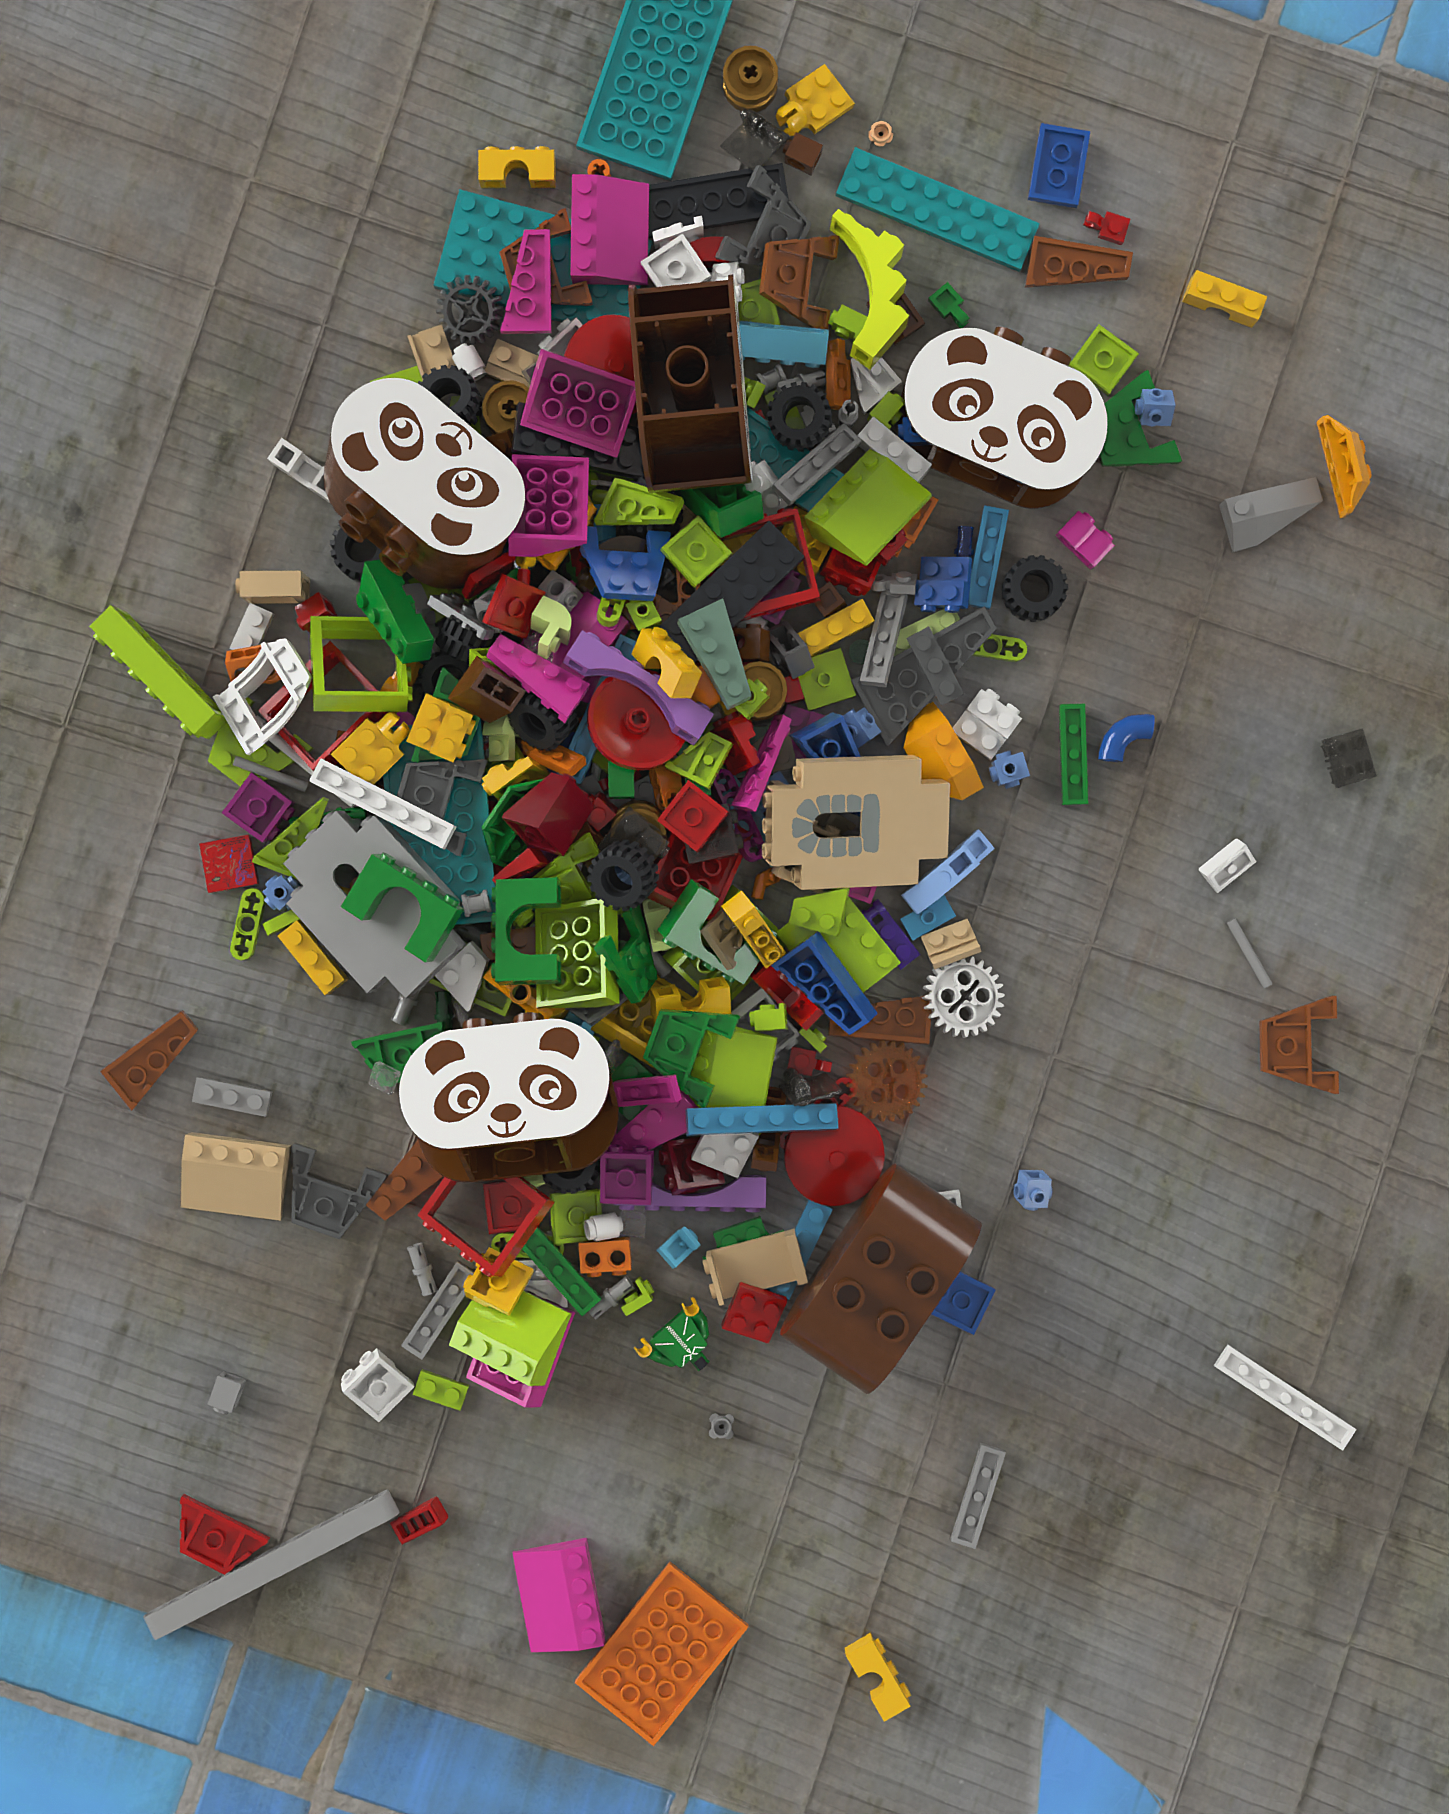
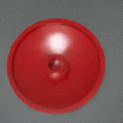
(604, 345)
(630, 726)
(838, 1163)

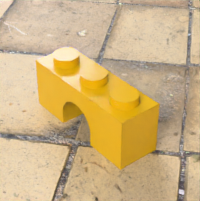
(497, 163)
(1209, 291)
(837, 627)
(658, 651)
(312, 958)
(711, 998)
(866, 1657)

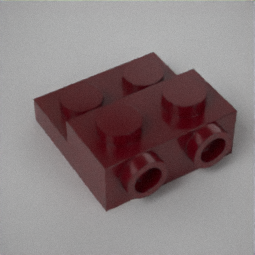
(683, 1173)

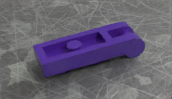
(891, 934)

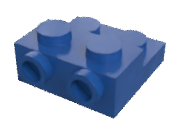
(943, 584)

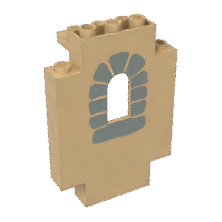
(898, 821)

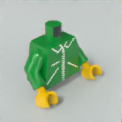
(679, 1339)

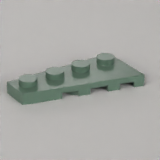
(716, 649)

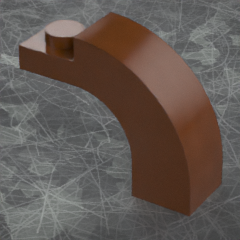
(767, 1145)

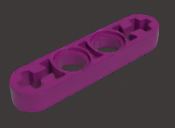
(757, 840)

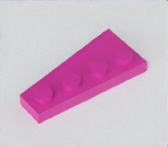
(530, 295)

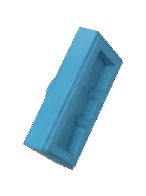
(928, 919)

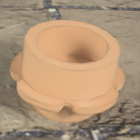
(883, 127)

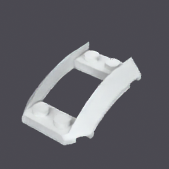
(235, 707)

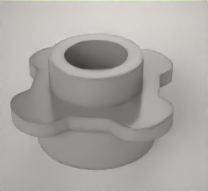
(725, 1432)

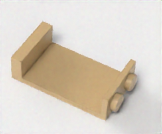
(756, 1262)

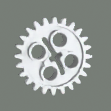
(978, 1012)

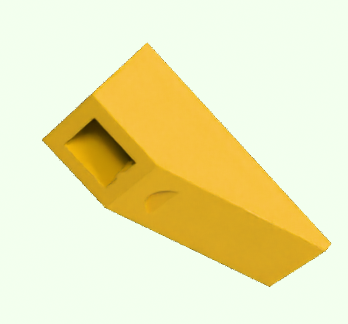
(753, 929)

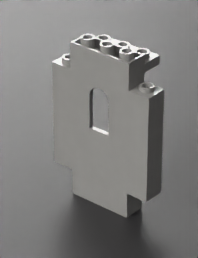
(374, 947)

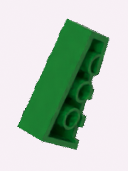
(724, 507)
(394, 613)

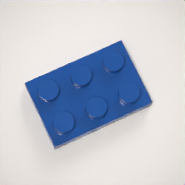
(1059, 165)
(964, 1303)

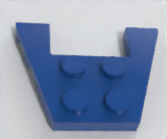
(626, 573)

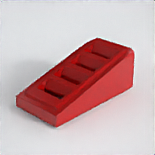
(525, 863)
(433, 1512)

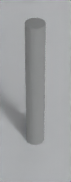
(270, 773)
(1249, 953)

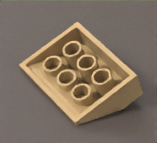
(234, 1175)

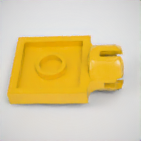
(813, 103)
(372, 748)

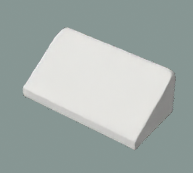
(1227, 865)

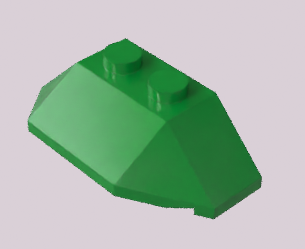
(499, 837)

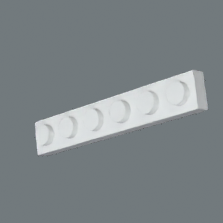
(382, 804)
(1285, 1397)

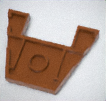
(788, 274)
(572, 294)
(1287, 1045)

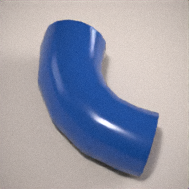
(1123, 733)

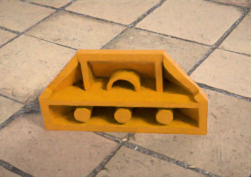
(1345, 463)
(941, 752)

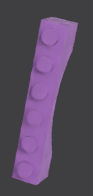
(594, 658)
(742, 1192)

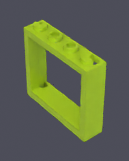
(353, 701)

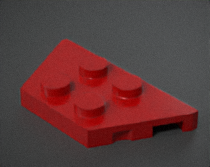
(215, 1537)

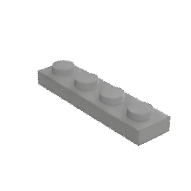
(816, 464)
(883, 639)
(438, 1311)
(978, 1495)

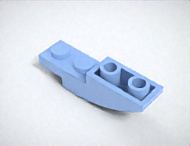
(948, 872)

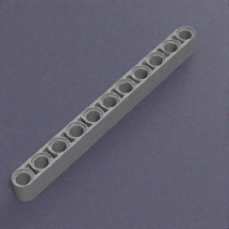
(271, 1564)

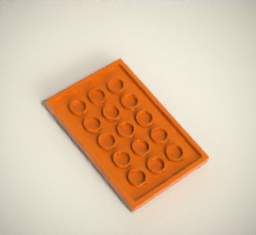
(661, 1653)

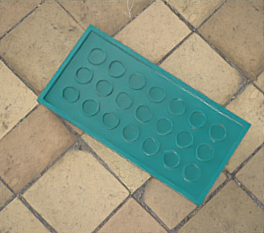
(653, 82)
(488, 225)
(467, 811)

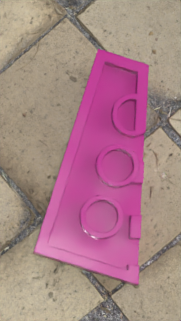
(549, 682)
(756, 778)
(655, 1124)

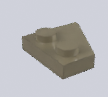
(723, 938)

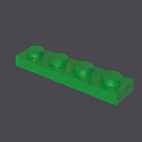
(1073, 754)
(561, 1272)

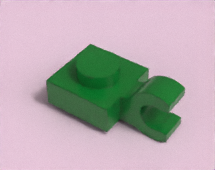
(948, 302)

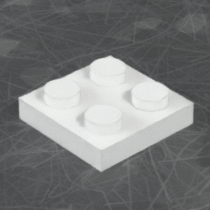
(675, 264)
(725, 1151)

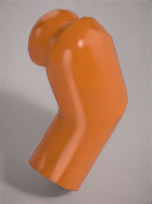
(763, 881)

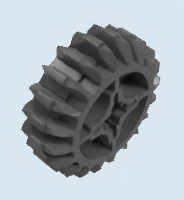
(459, 303)

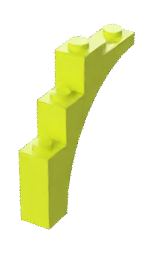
(885, 286)

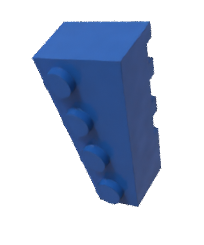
(826, 739)
(826, 982)

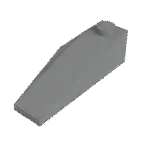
(1264, 512)

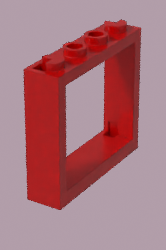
(793, 600)
(331, 657)
(515, 1244)

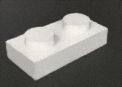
(252, 627)

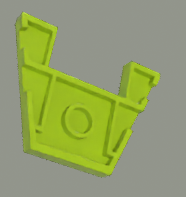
(227, 747)
(565, 868)

